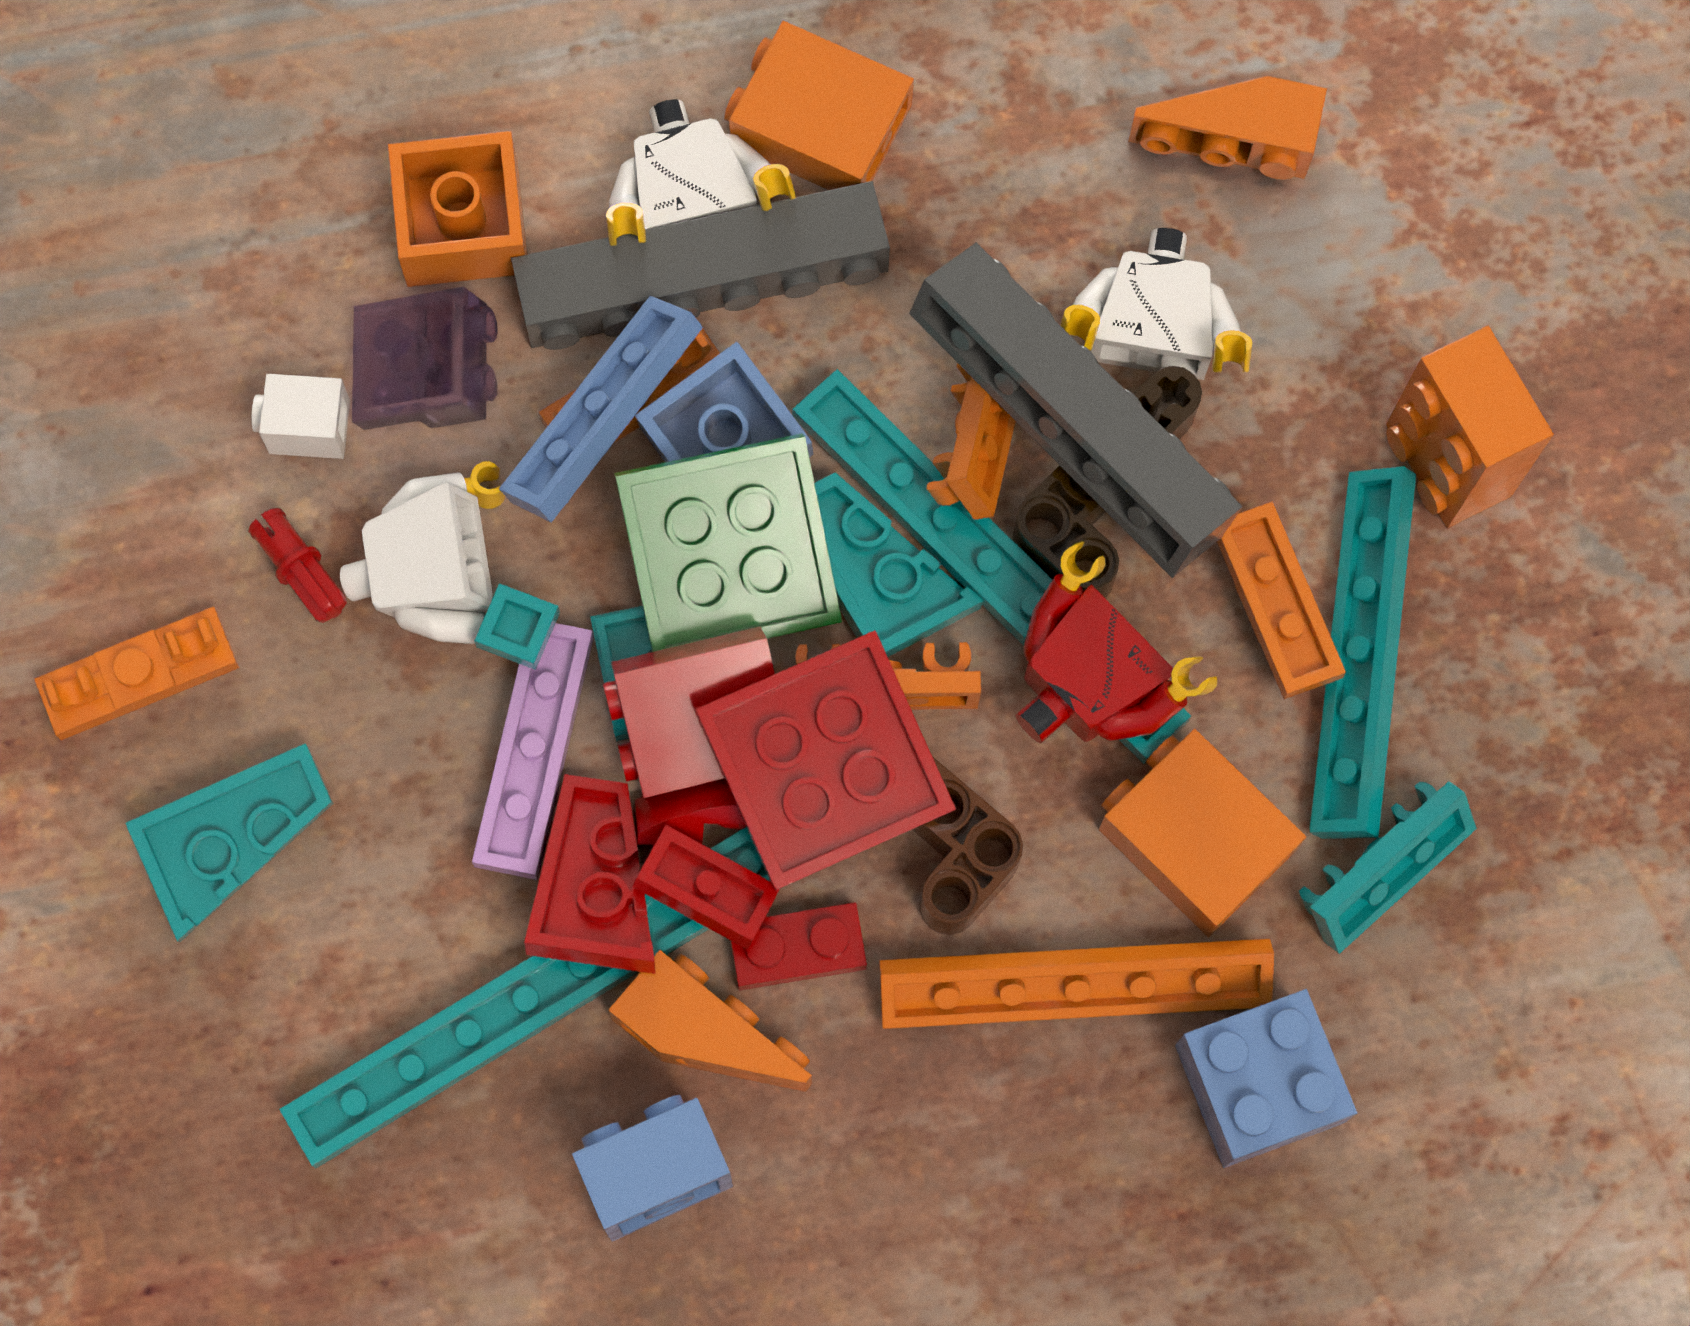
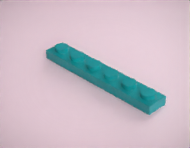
(1367, 641)

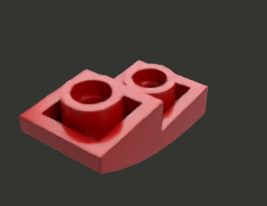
(686, 811)

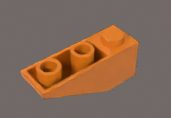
(1249, 124)
(695, 1029)

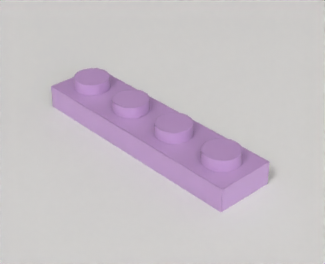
(533, 756)

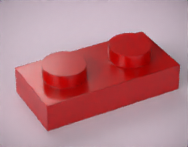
(706, 887)
(802, 947)

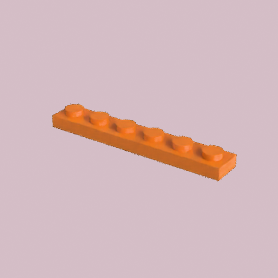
(1076, 983)

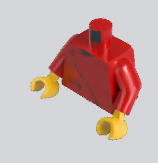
(1096, 666)

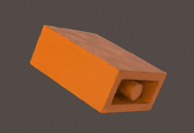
(819, 108)
(1199, 830)

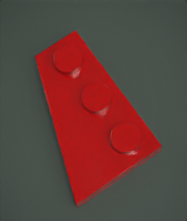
(585, 887)

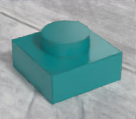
(517, 626)

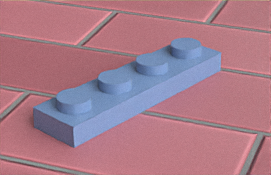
(600, 408)

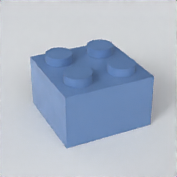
(717, 410)
(1265, 1078)
(652, 1166)

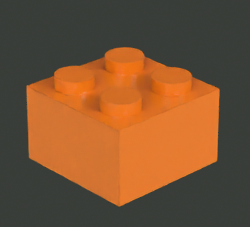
(457, 208)

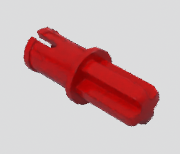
(298, 566)

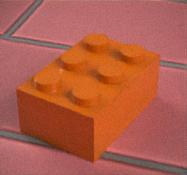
(1467, 427)

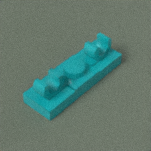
(1390, 864)

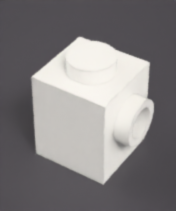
(302, 416)

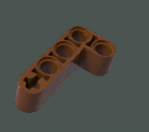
(960, 864)

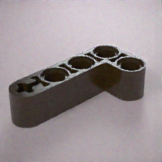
(1076, 513)

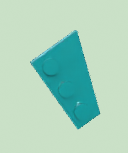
(882, 576)
(226, 833)

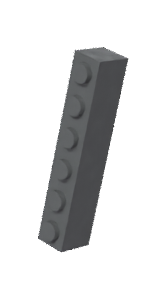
(704, 264)
(1074, 409)

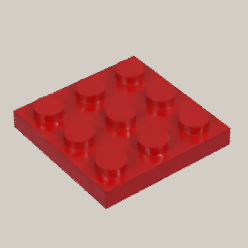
(825, 760)

